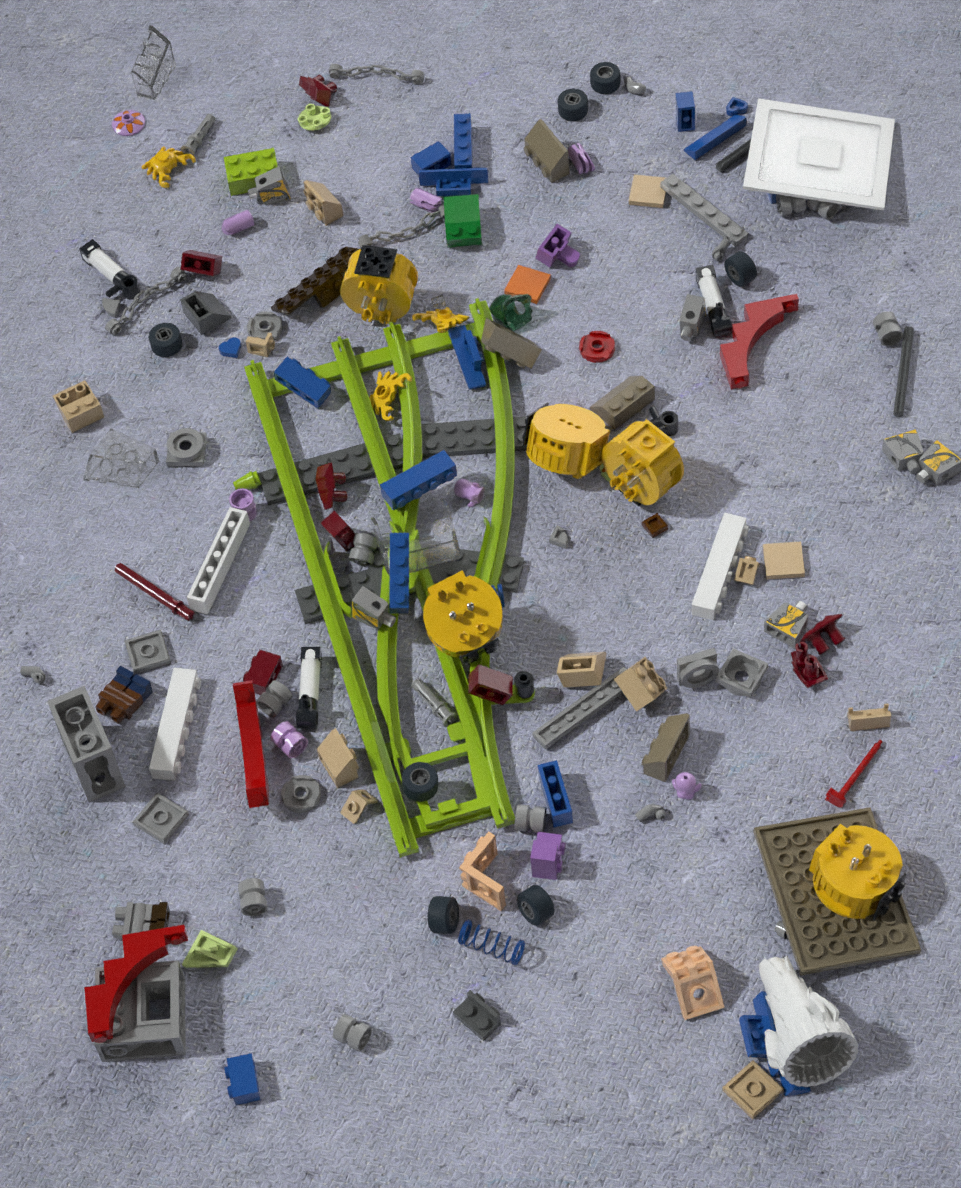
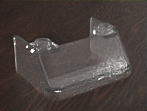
(427, 551)

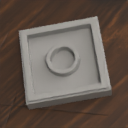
(147, 651)
(160, 818)

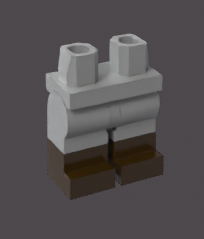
(140, 918)

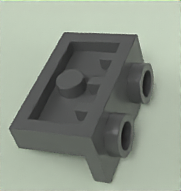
(478, 1015)

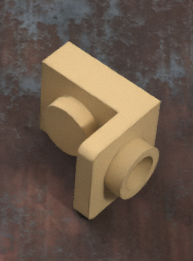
(260, 346)
(747, 570)

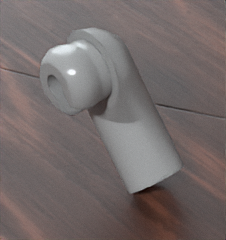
(633, 87)
(718, 252)
(33, 671)
(651, 810)

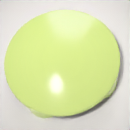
(314, 117)

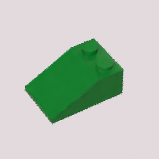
(462, 220)

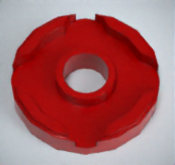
(600, 354)

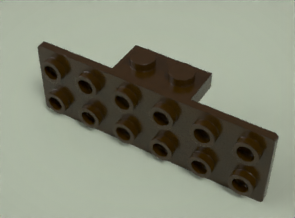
(322, 284)

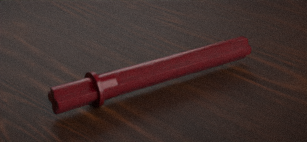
(176, 606)

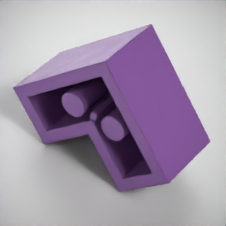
(547, 855)

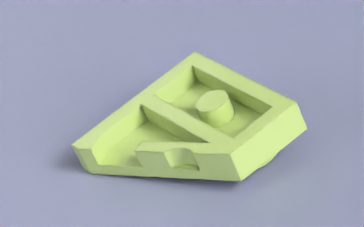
(209, 952)

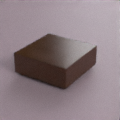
(654, 525)

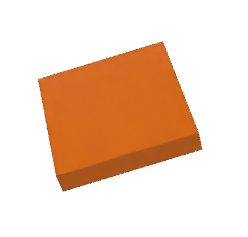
(528, 282)

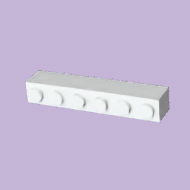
(218, 560)
(719, 566)
(174, 724)

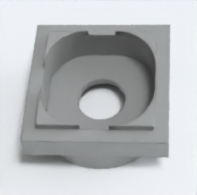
(191, 457)
(704, 662)
(737, 662)

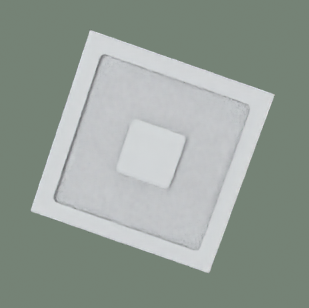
(819, 154)

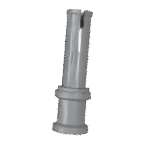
(195, 140)
(439, 708)

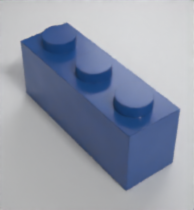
(302, 382)
(555, 794)

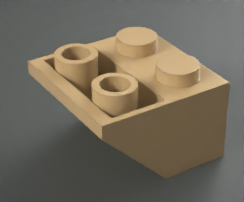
(322, 202)
(78, 406)
(581, 669)
(641, 683)
(338, 759)

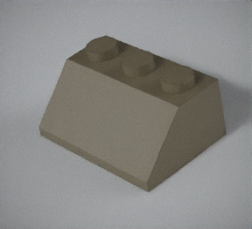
(547, 152)
(509, 344)
(624, 401)
(667, 747)

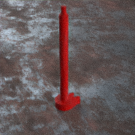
(838, 798)

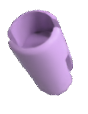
(580, 159)
(425, 200)
(237, 223)

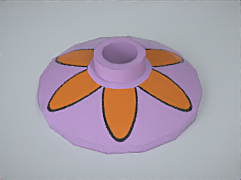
(128, 123)

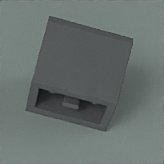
(204, 311)

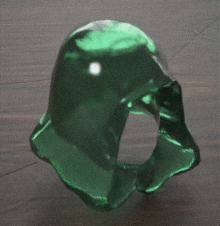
(504, 310)

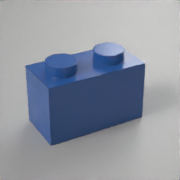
(685, 111)
(431, 158)
(243, 1079)

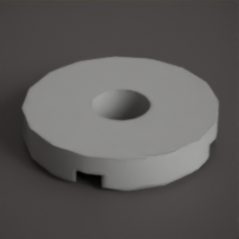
(265, 318)
(305, 803)

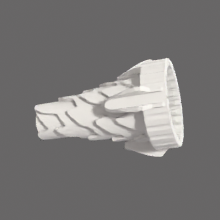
(809, 1036)

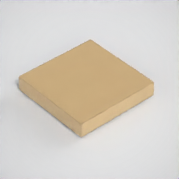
(647, 191)
(783, 560)
(752, 1089)

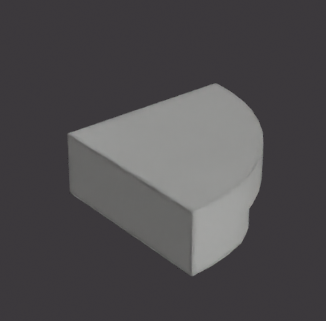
(111, 306)
(559, 537)

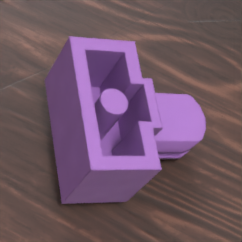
(556, 247)

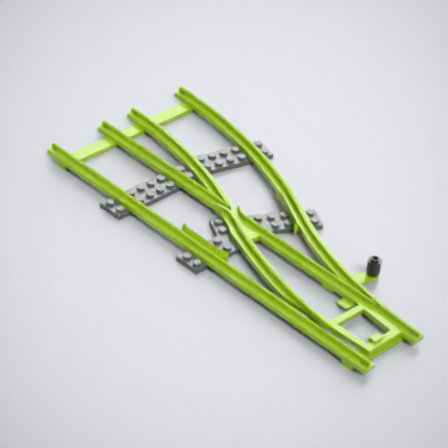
(333, 596)

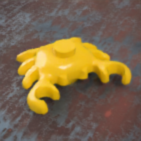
(164, 162)
(441, 318)
(386, 392)

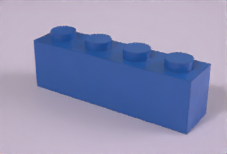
(463, 141)
(418, 480)
(399, 573)

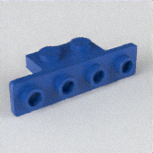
(453, 181)
(468, 356)
(754, 1027)

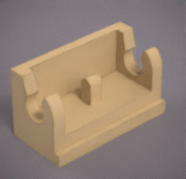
(869, 718)

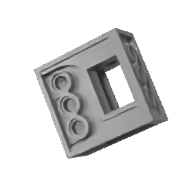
(77, 723)
(136, 1035)

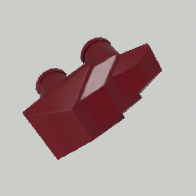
(317, 89)
(326, 482)
(829, 626)
(807, 666)

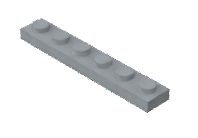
(703, 209)
(578, 711)

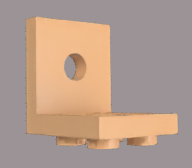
(473, 868)
(690, 972)

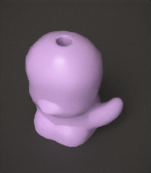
(469, 490)
(686, 785)

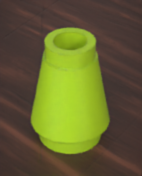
(248, 481)

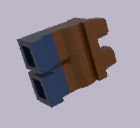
(123, 695)

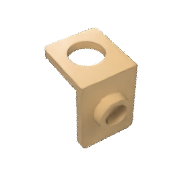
(356, 804)

